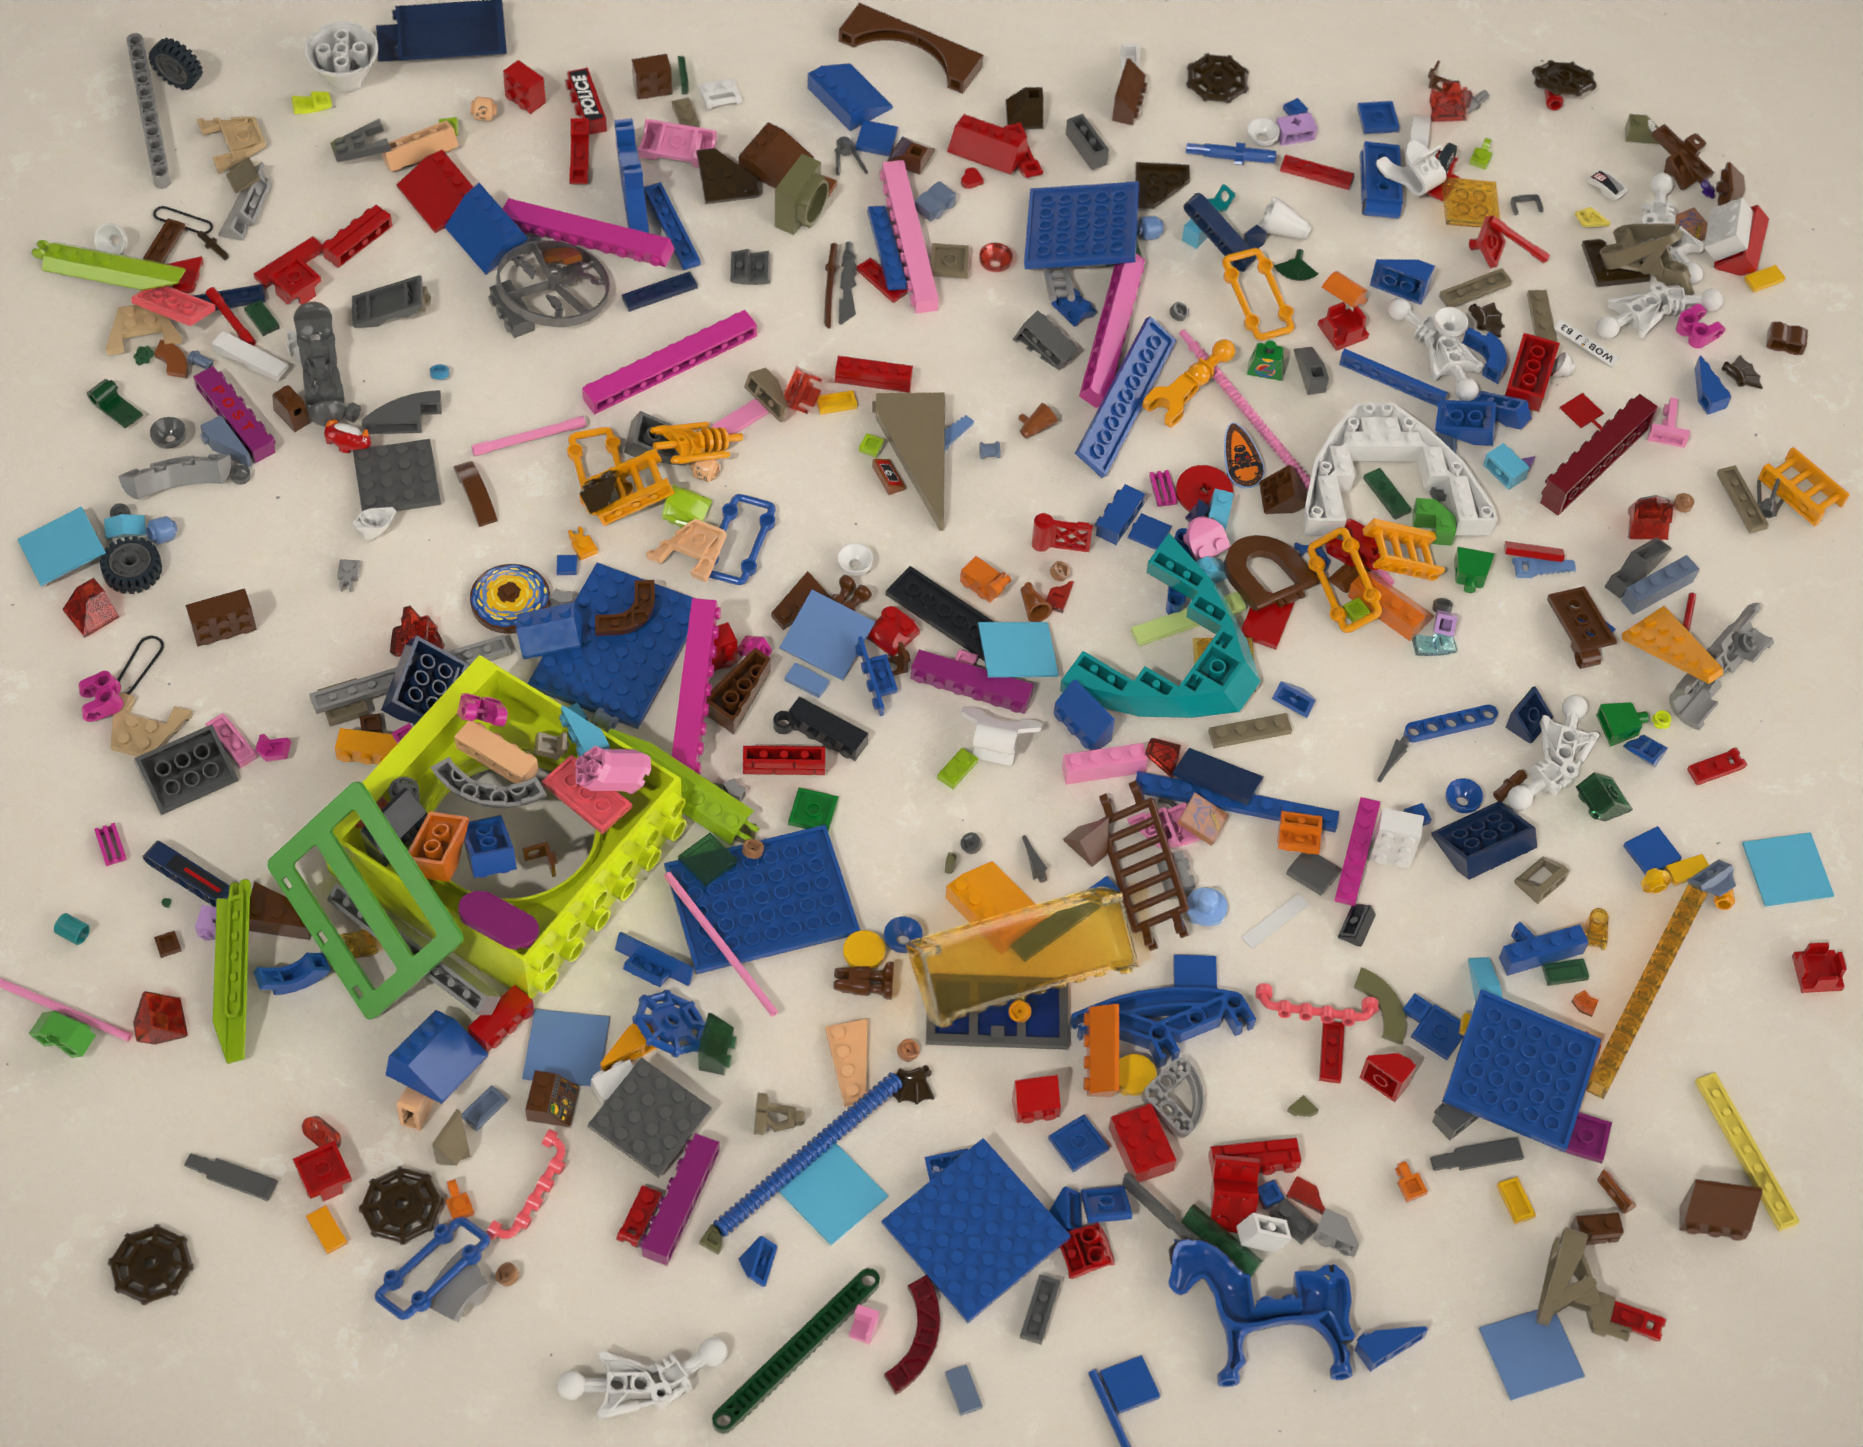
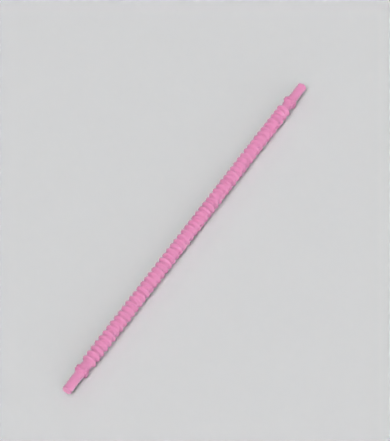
(1258, 424)

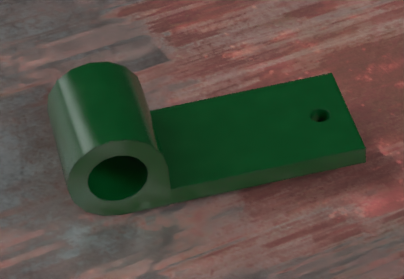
(106, 399)

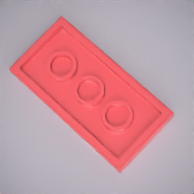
(174, 304)
(597, 808)

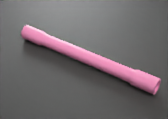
(568, 425)

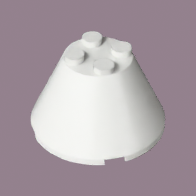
(342, 54)

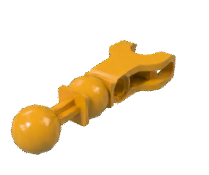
(1186, 385)

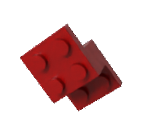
(1234, 1190)

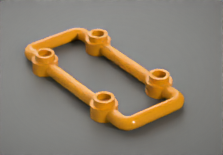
(1251, 320)
(612, 445)
(1318, 565)

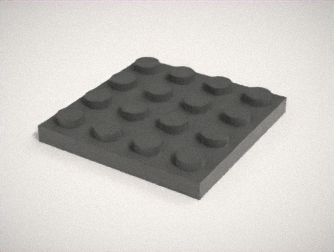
(397, 476)
(649, 1117)

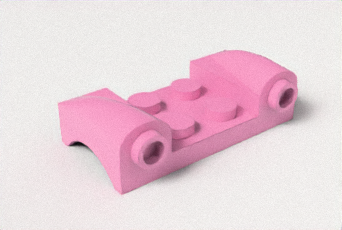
(675, 141)

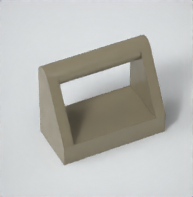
(1539, 893)

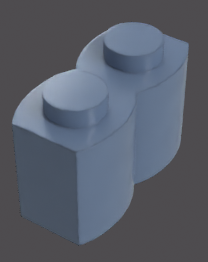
(935, 201)

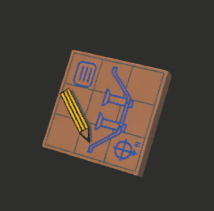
(1692, 223)
(1203, 819)

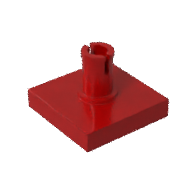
(1490, 244)

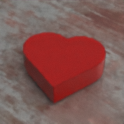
(971, 178)

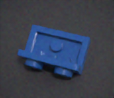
(1074, 310)

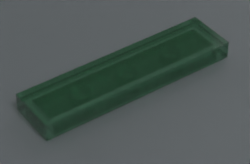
(1210, 1230)

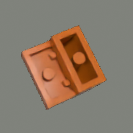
(1345, 289)
(1299, 832)

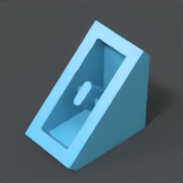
(124, 525)

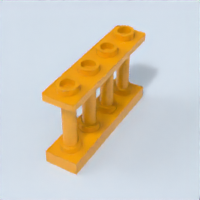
(644, 496)
(1800, 500)
(1412, 538)

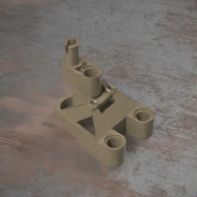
(1629, 253)
(1566, 1260)

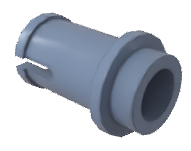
(196, 358)

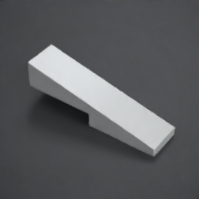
(254, 358)

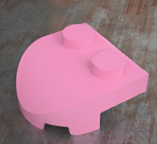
(1205, 538)

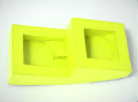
(315, 102)

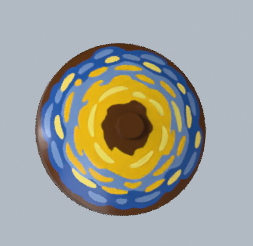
(506, 592)

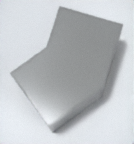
(559, 597)
(734, 789)

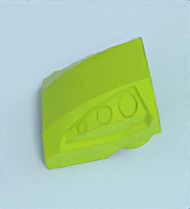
(685, 507)

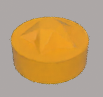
(1019, 1011)

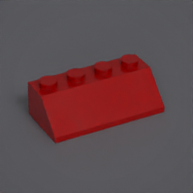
(987, 144)
(1748, 260)

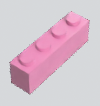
(1104, 763)

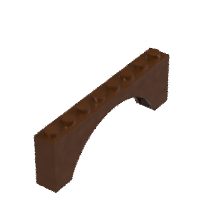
(871, 25)

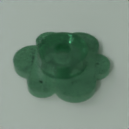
(143, 355)

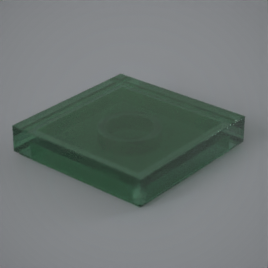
(707, 859)

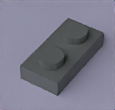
(1299, 1225)

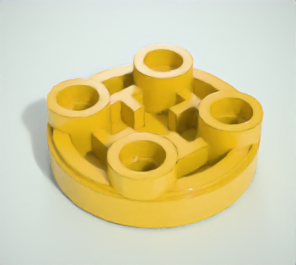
(864, 949)
(1135, 1074)

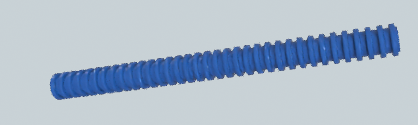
(807, 1154)

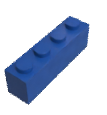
(1543, 949)

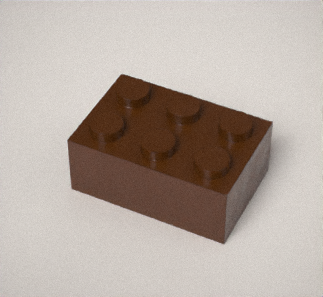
(221, 617)

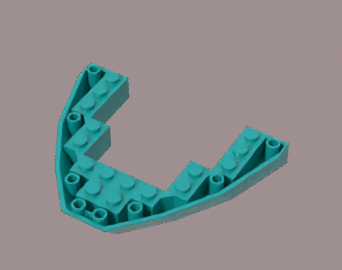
(1218, 680)

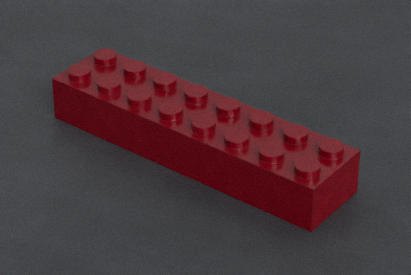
(1598, 454)

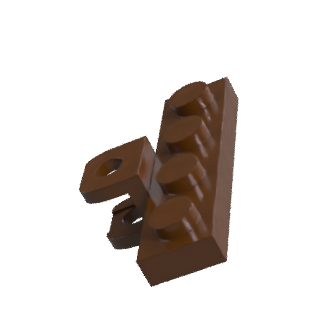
(1689, 149)

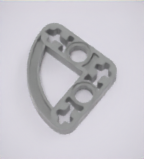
(1161, 1093)

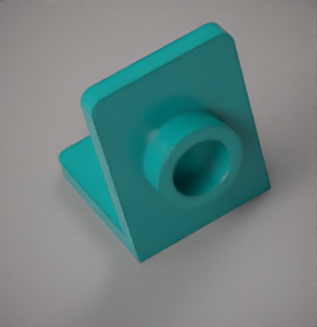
(1217, 201)

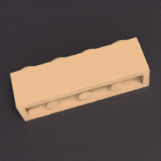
(418, 145)
(496, 753)

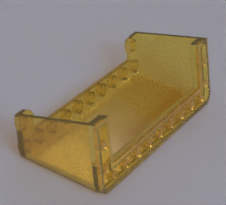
(1022, 953)

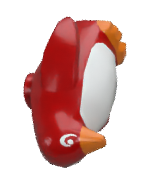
(346, 436)

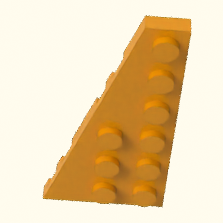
(1671, 642)

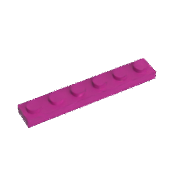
(1357, 851)

